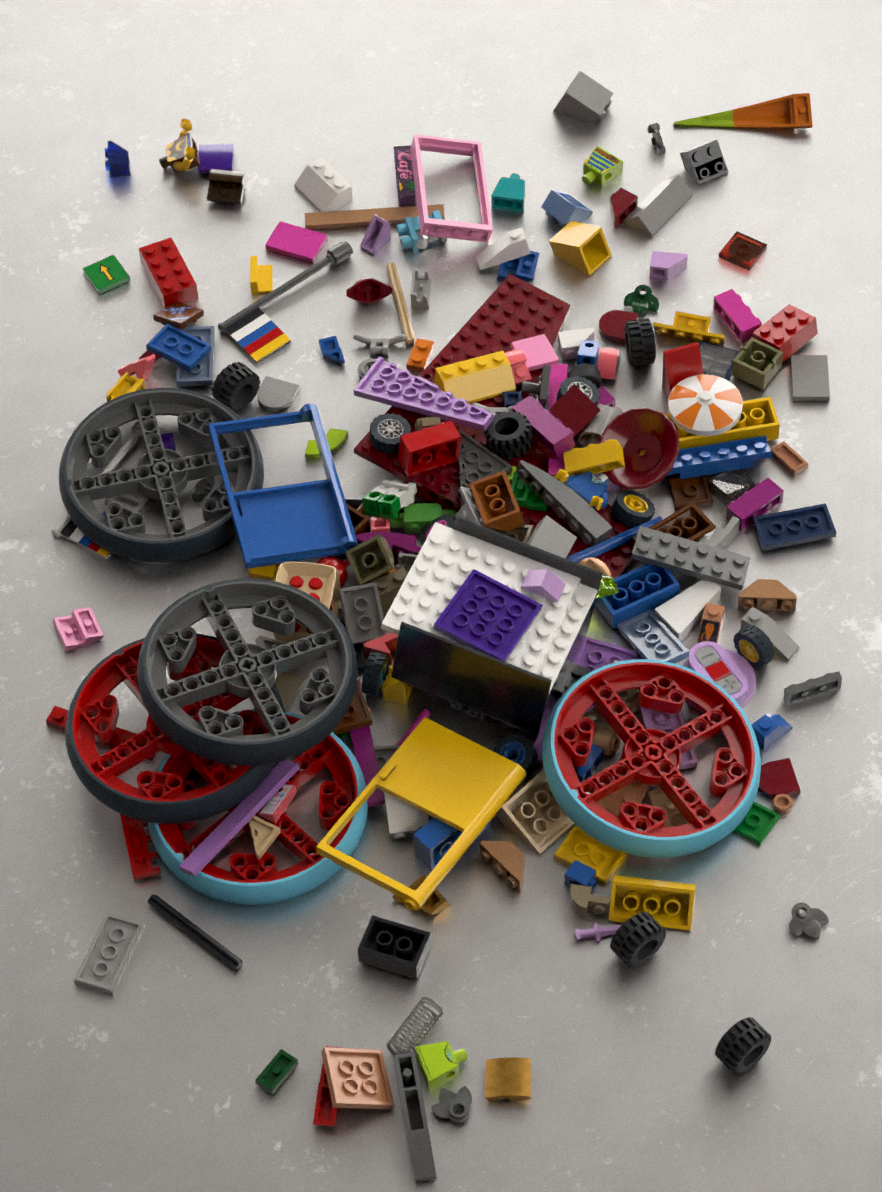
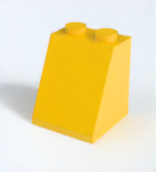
(581, 246)

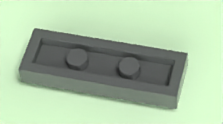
(812, 687)

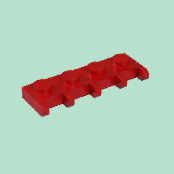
(137, 848)

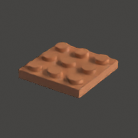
(357, 1078)

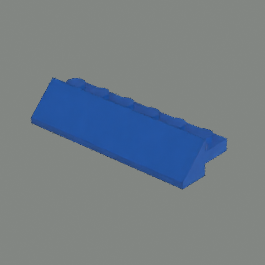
(720, 457)

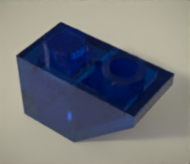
(118, 160)

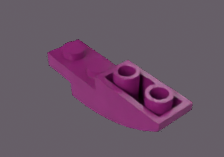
(397, 542)

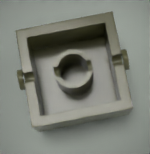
(757, 363)

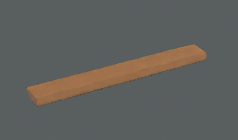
(363, 217)

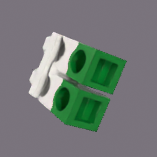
(389, 499)

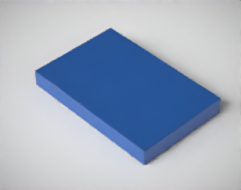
(178, 347)

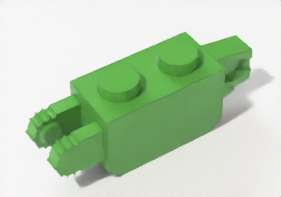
(418, 516)

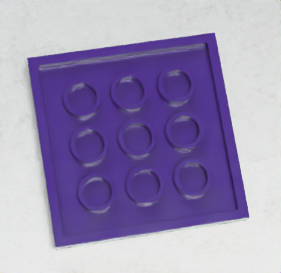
(488, 616)

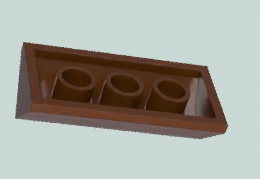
(685, 523)

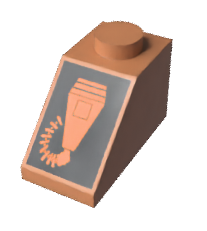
(711, 623)

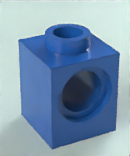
(580, 875)

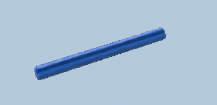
(611, 543)

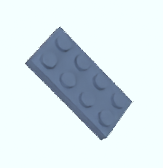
(203, 372)
(652, 638)

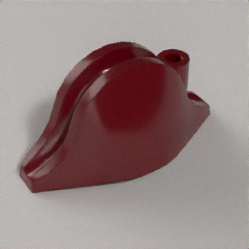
(368, 290)

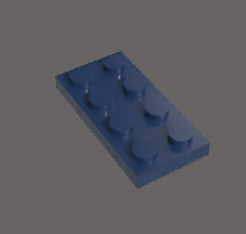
(794, 527)

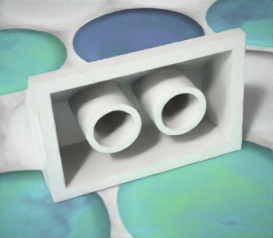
(324, 186)

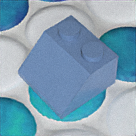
(565, 208)

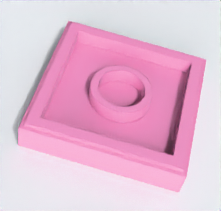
(537, 351)

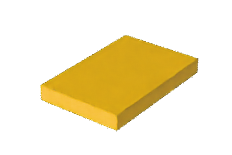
(591, 853)

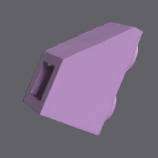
(667, 265)

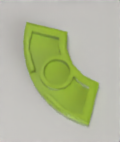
(335, 439)

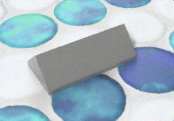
(659, 206)

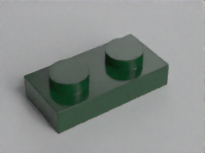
(276, 1071)

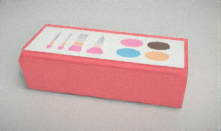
(278, 803)

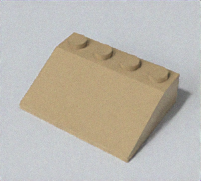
(535, 814)

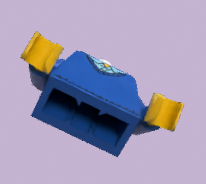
(587, 486)

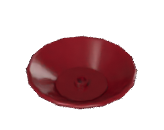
(639, 431)

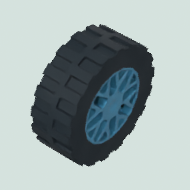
(374, 673)

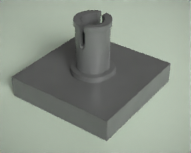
(540, 388)

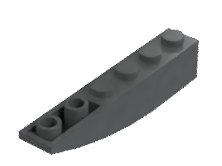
(566, 504)
(414, 1116)

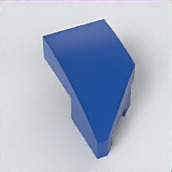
(331, 350)

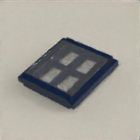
(717, 360)

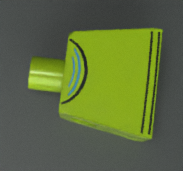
(439, 1063)

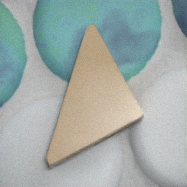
(262, 834)

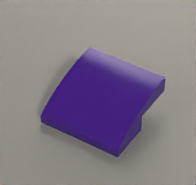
(215, 157)

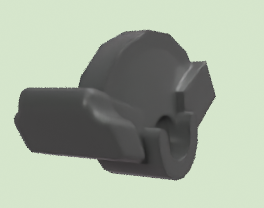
(657, 141)
(203, 488)

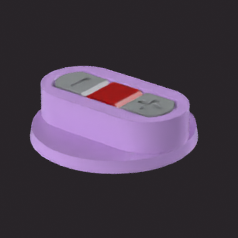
(725, 669)

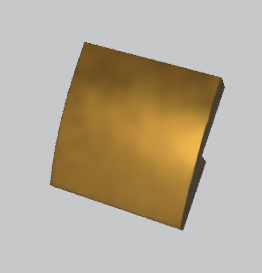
(508, 1079)

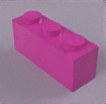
(736, 315)

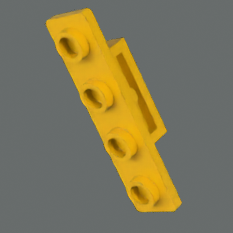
(691, 326)

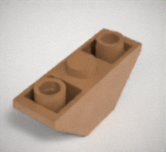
(767, 595)
(506, 861)

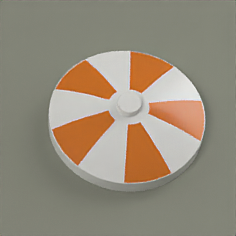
(705, 405)

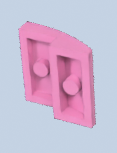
(78, 629)

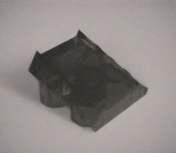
(729, 485)

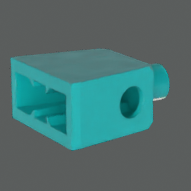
(509, 194)

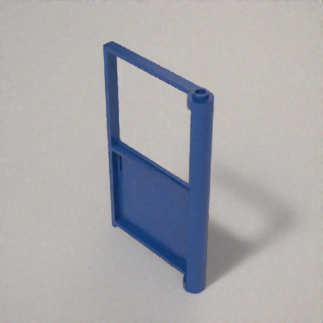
(291, 519)

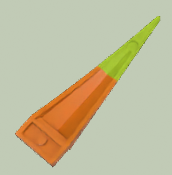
(780, 113)

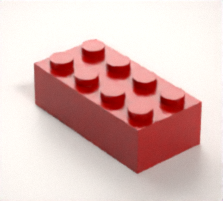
(168, 272)

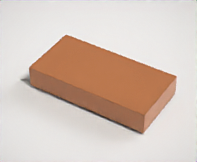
(789, 458)

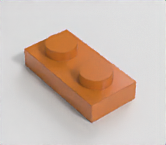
(420, 355)

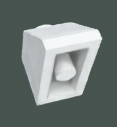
(570, 341)

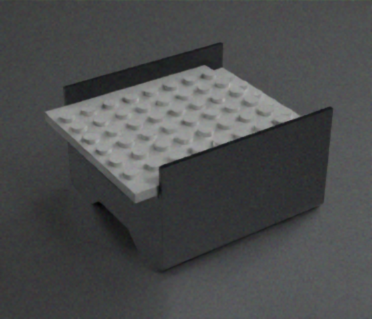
(541, 663)

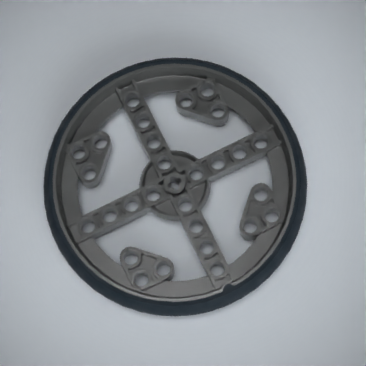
(157, 474)
(247, 672)

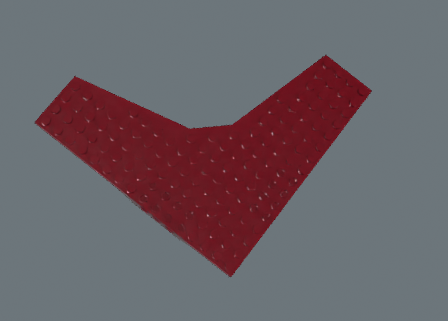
(508, 315)

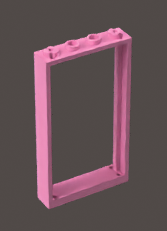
(448, 228)

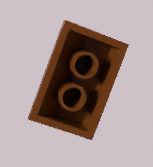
(497, 502)

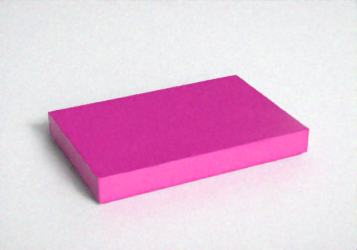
(296, 242)

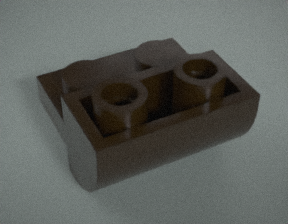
(226, 186)

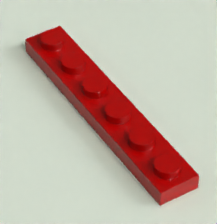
(58, 717)

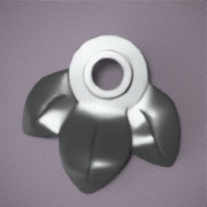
(809, 923)
(451, 1103)

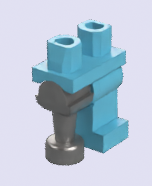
(412, 230)

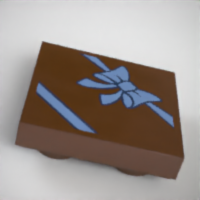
(178, 315)

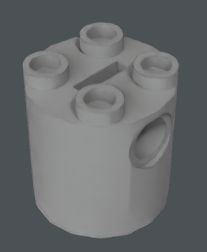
(593, 430)

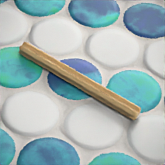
(400, 303)

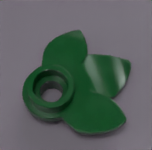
(642, 302)

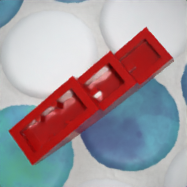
(324, 1112)

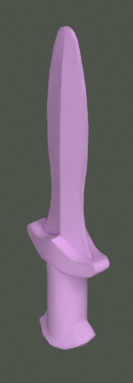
(598, 932)

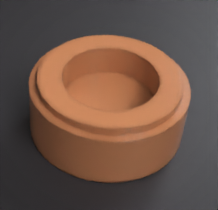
(782, 804)

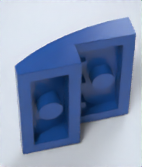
(521, 267)

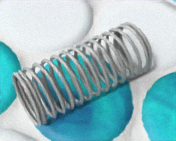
(428, 1010)

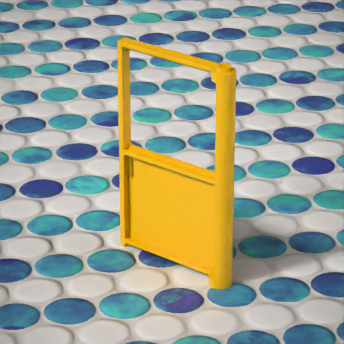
(448, 781)

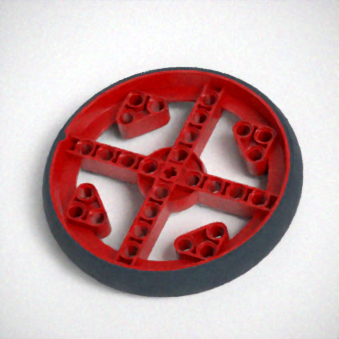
(140, 803)

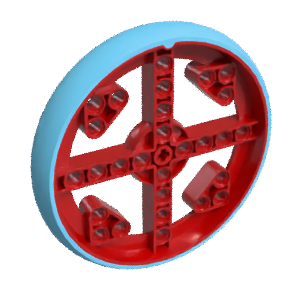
(651, 758)
(269, 883)

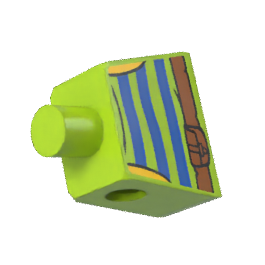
(601, 167)

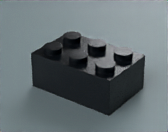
(394, 947)

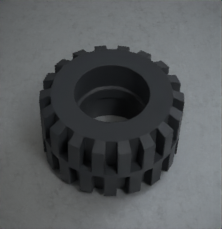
(640, 342)
(236, 386)
(509, 435)
(637, 939)
(743, 1045)

